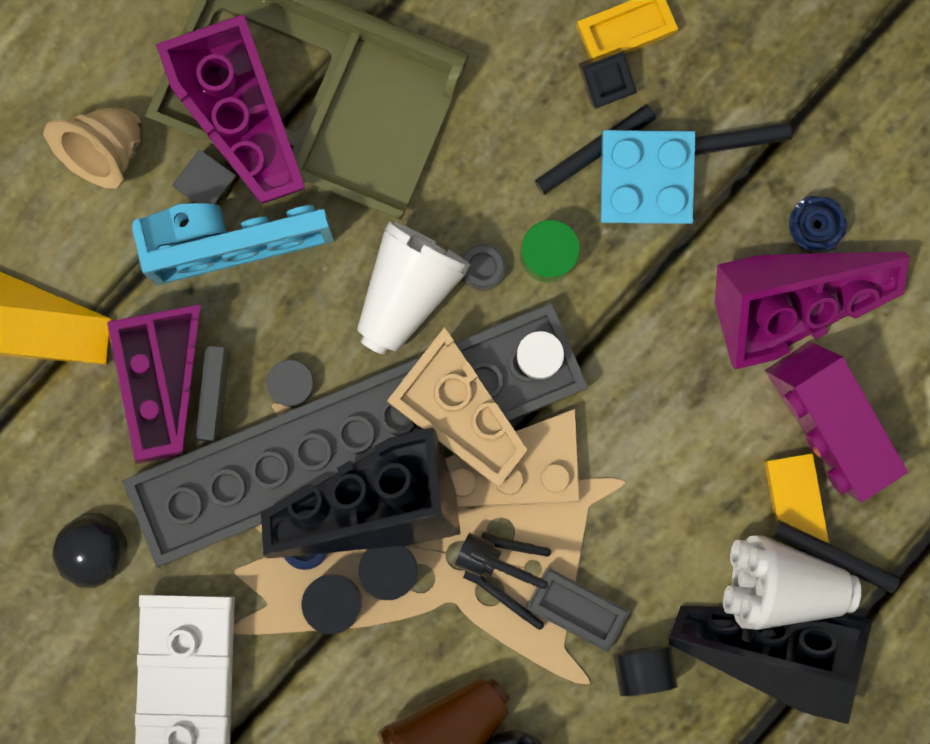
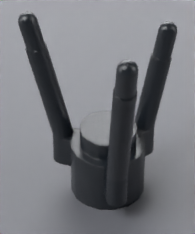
(481, 557)

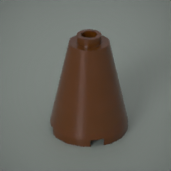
(459, 717)

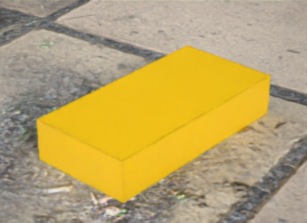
(627, 27)
(796, 494)

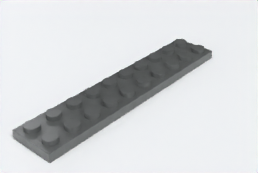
(233, 480)

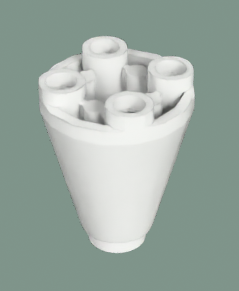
(785, 586)

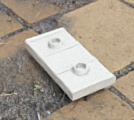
(184, 669)

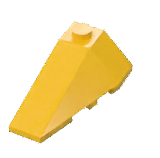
(48, 326)

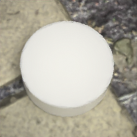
(540, 355)

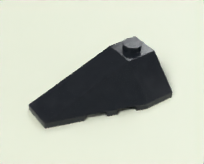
(379, 502)
(800, 664)

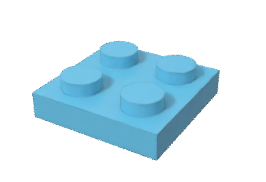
(647, 176)

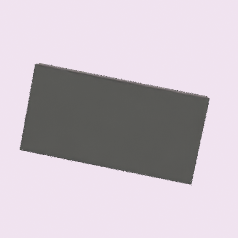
(212, 394)
(578, 610)

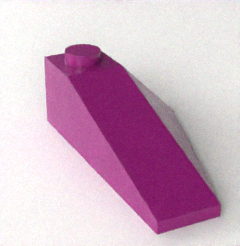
(229, 96)
(786, 297)

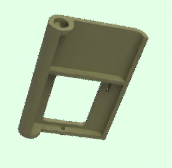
(374, 106)

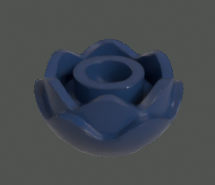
(819, 209)

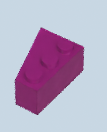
(154, 378)
(837, 420)

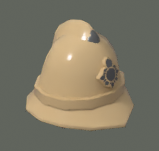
(96, 144)

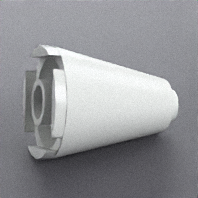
(406, 286)

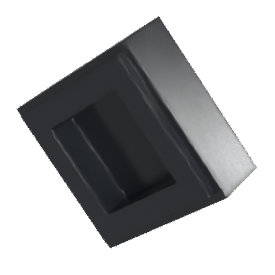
(607, 78)

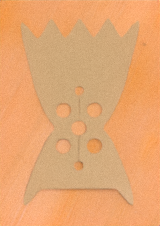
(545, 525)

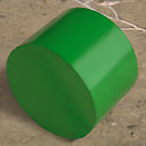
(549, 251)

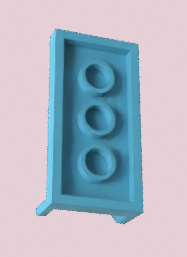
(204, 246)

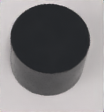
(388, 572)
(331, 604)
(645, 670)

